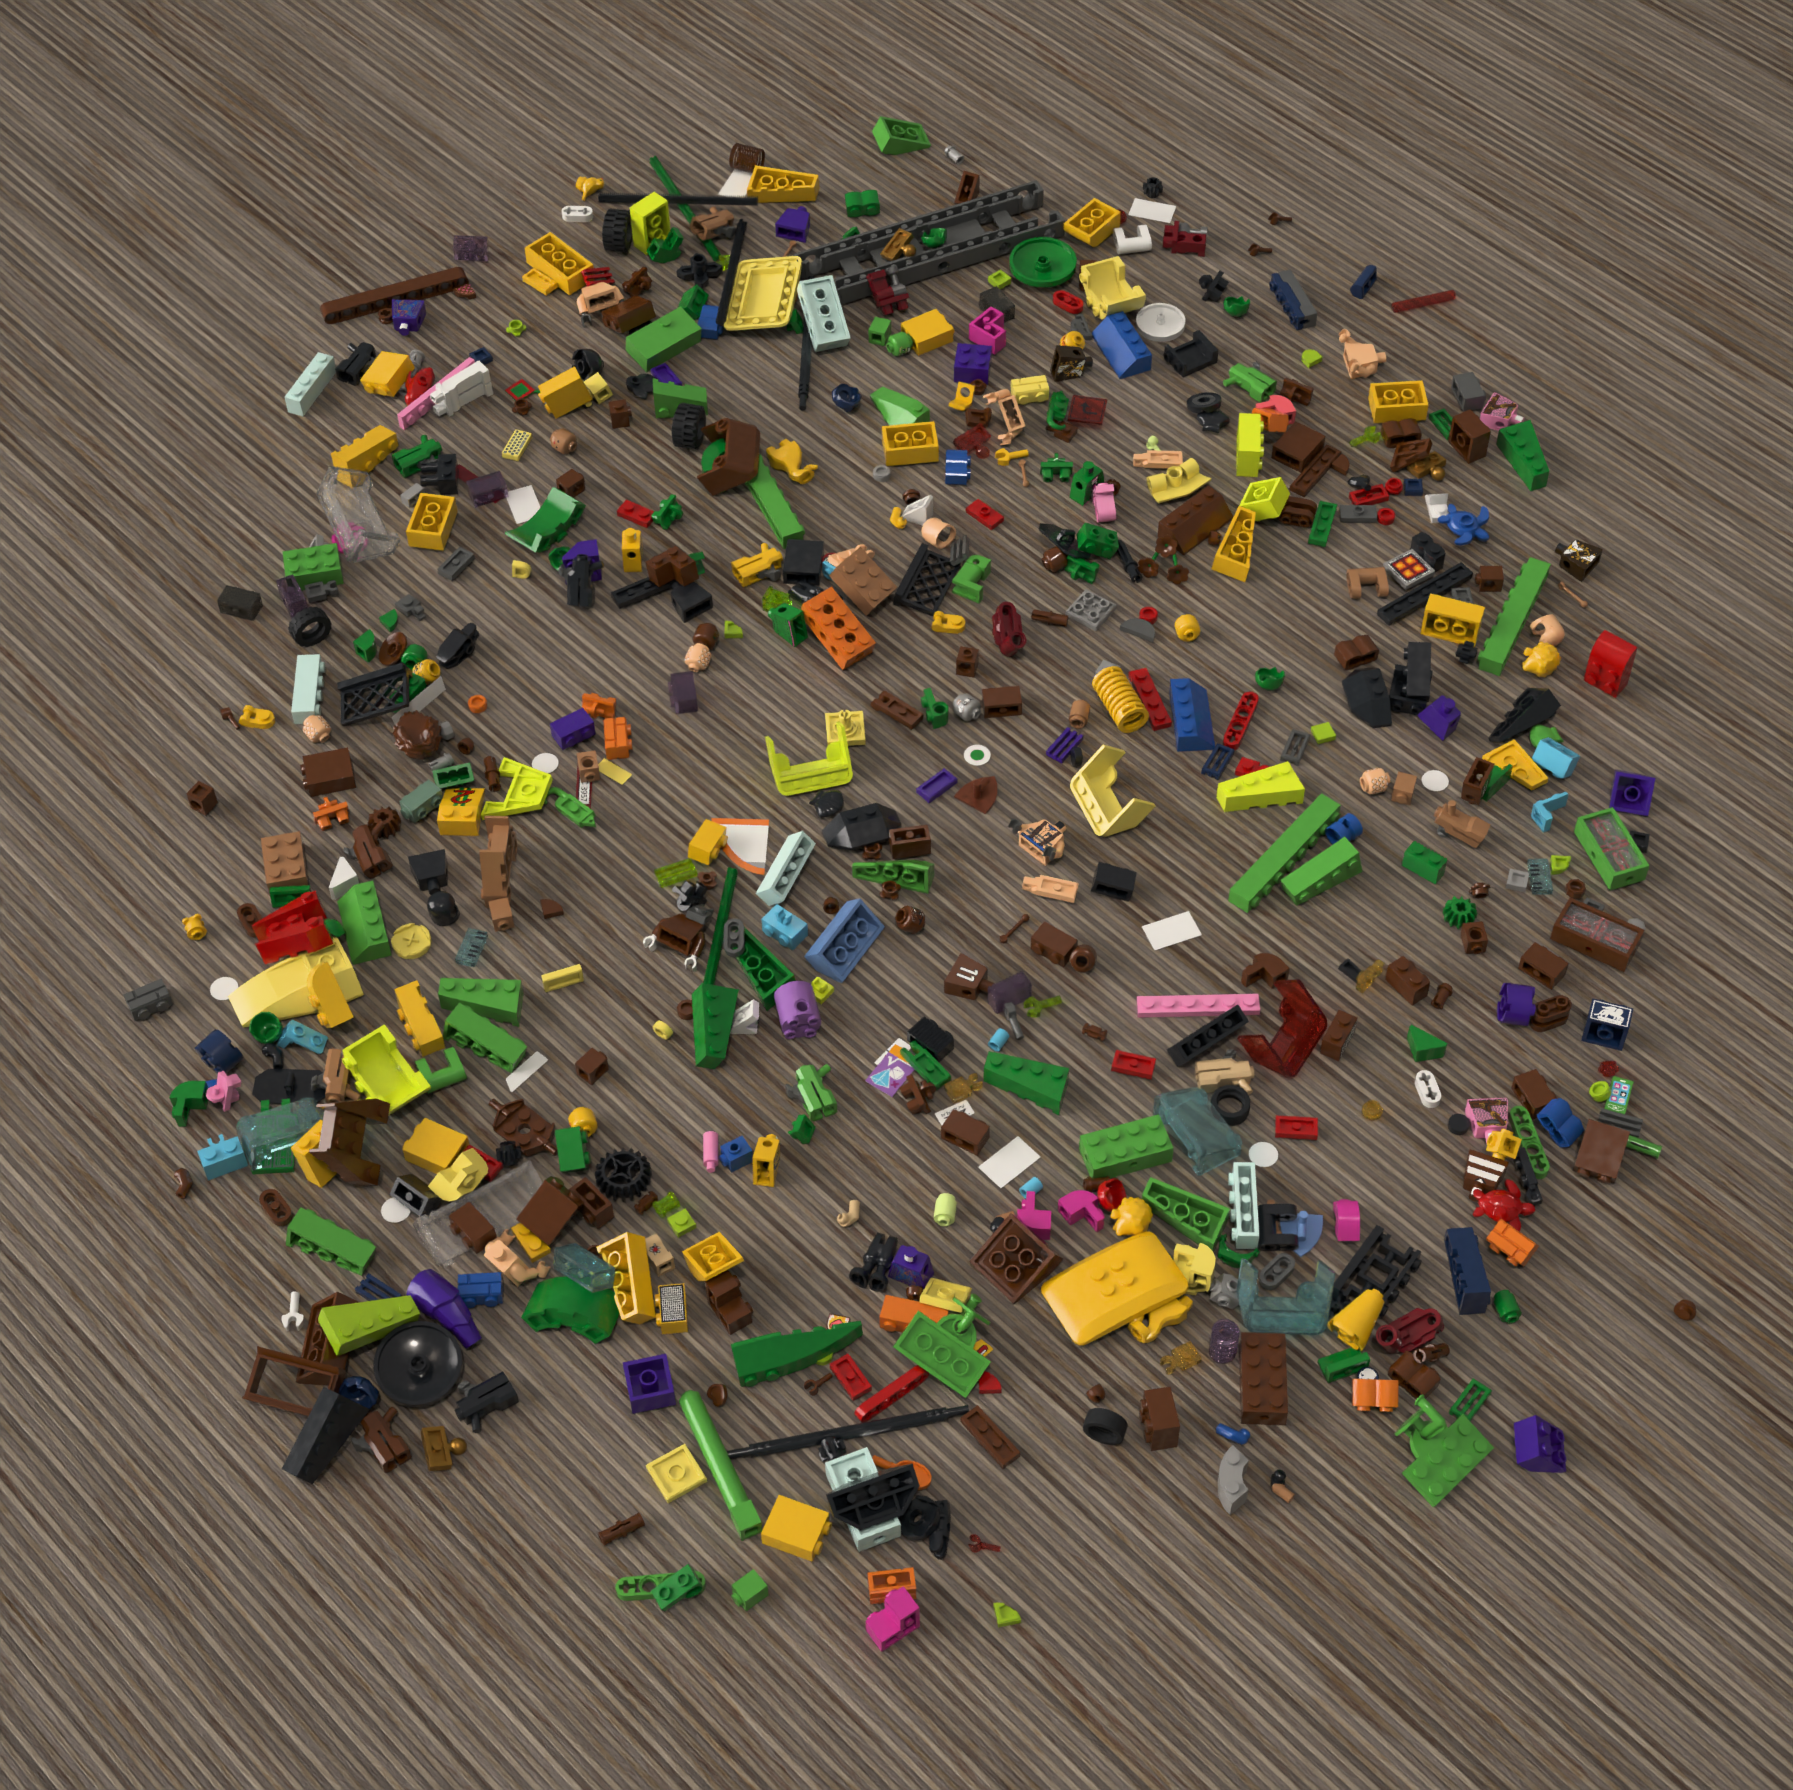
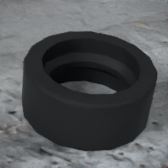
(1237, 1093)
(1105, 1426)

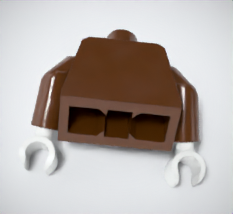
(681, 935)

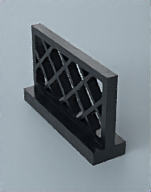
(914, 572)
(374, 681)

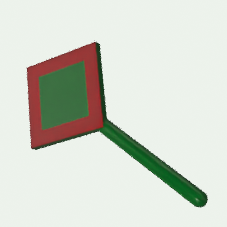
(520, 390)

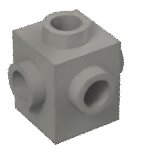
(1225, 1291)

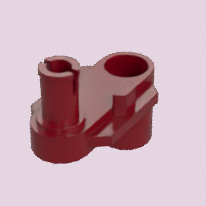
(1008, 629)
(1410, 1330)

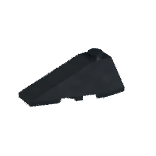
(1529, 709)

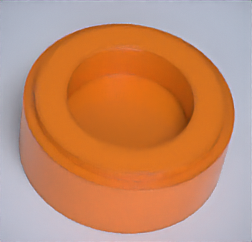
(477, 704)

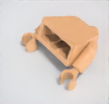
(1360, 358)
(1010, 411)
(509, 1263)

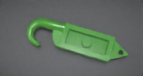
(573, 808)

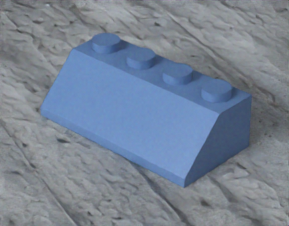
(844, 940)

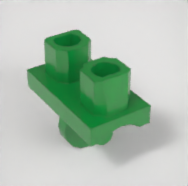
(1056, 466)
(669, 511)
(1082, 569)

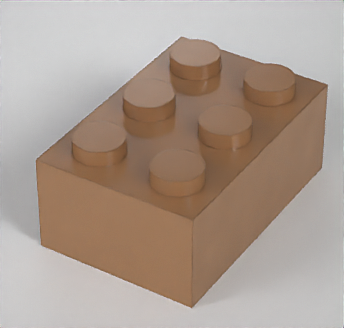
(863, 581)
(284, 860)

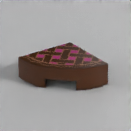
(465, 291)

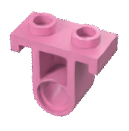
(1104, 502)

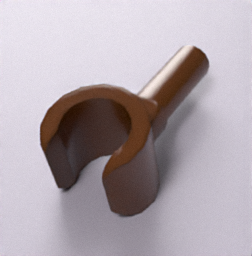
(1274, 217)
(1254, 249)
(226, 713)
(816, 1384)

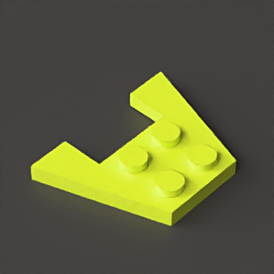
(525, 793)

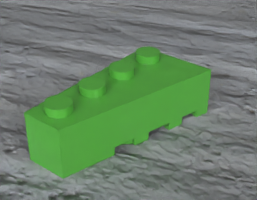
(1323, 872)
(487, 997)
(483, 1038)
(329, 1241)

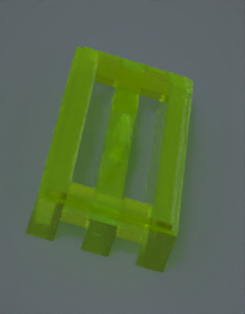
(674, 870)

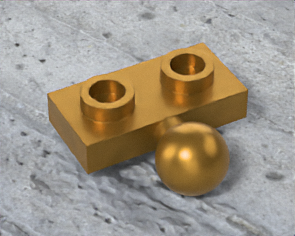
(899, 244)
(1430, 464)
(438, 1449)

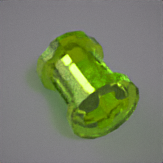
(666, 1204)

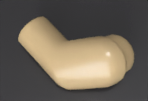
(852, 1216)

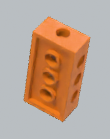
(837, 628)

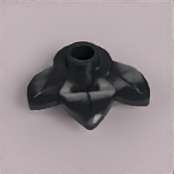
(640, 385)

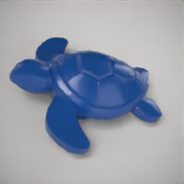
(1466, 524)

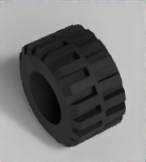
(617, 230)
(687, 426)

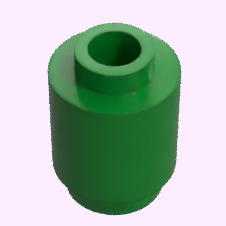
(1507, 1306)

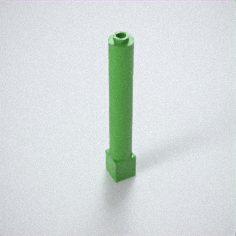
(740, 1507)

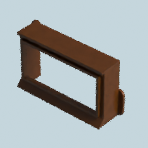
(263, 1354)

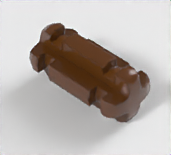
(1094, 1032)
(645, 1203)

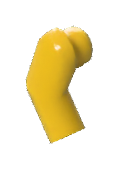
(896, 520)

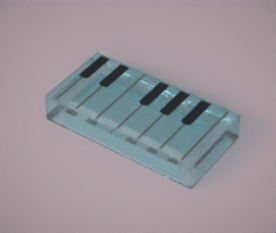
(1539, 876)
(471, 947)

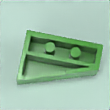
(669, 396)

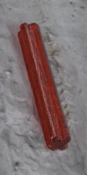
(1423, 301)

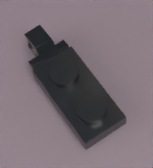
(1527, 1177)

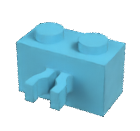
(1555, 758)
(784, 927)
(222, 1157)

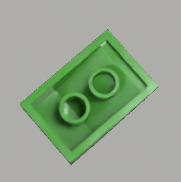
(899, 136)

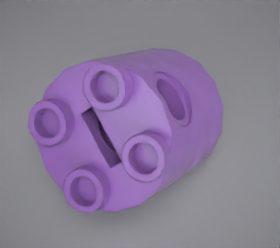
(797, 1009)

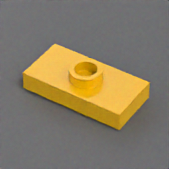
(540, 281)

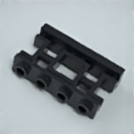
(1361, 1265)

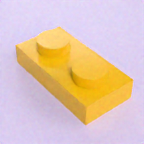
(531, 1244)

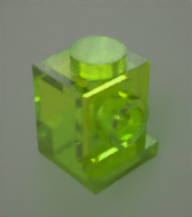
(774, 598)

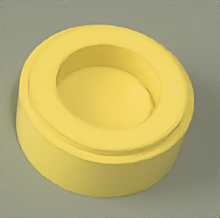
(662, 1030)

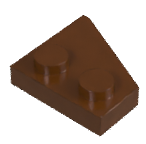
(1410, 452)

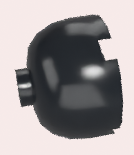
(587, 363)

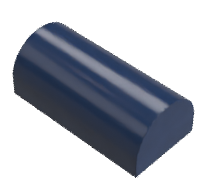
(1364, 282)

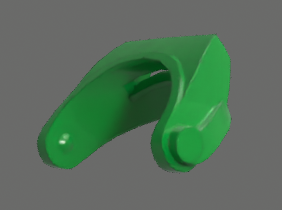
(1233, 1258)

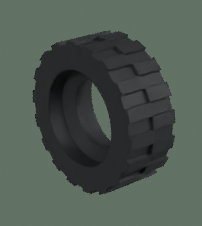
(303, 619)

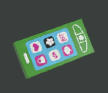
(1620, 1095)

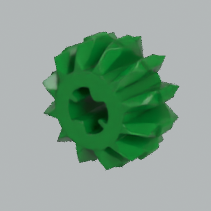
(1459, 912)

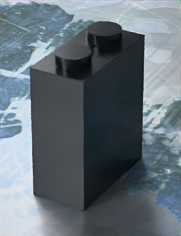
(803, 561)

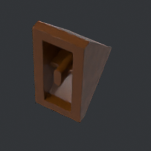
(968, 187)

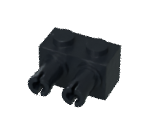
(446, 474)

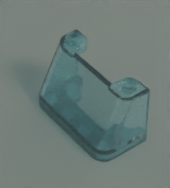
(1198, 1127)
(276, 1129)

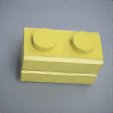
(1030, 389)

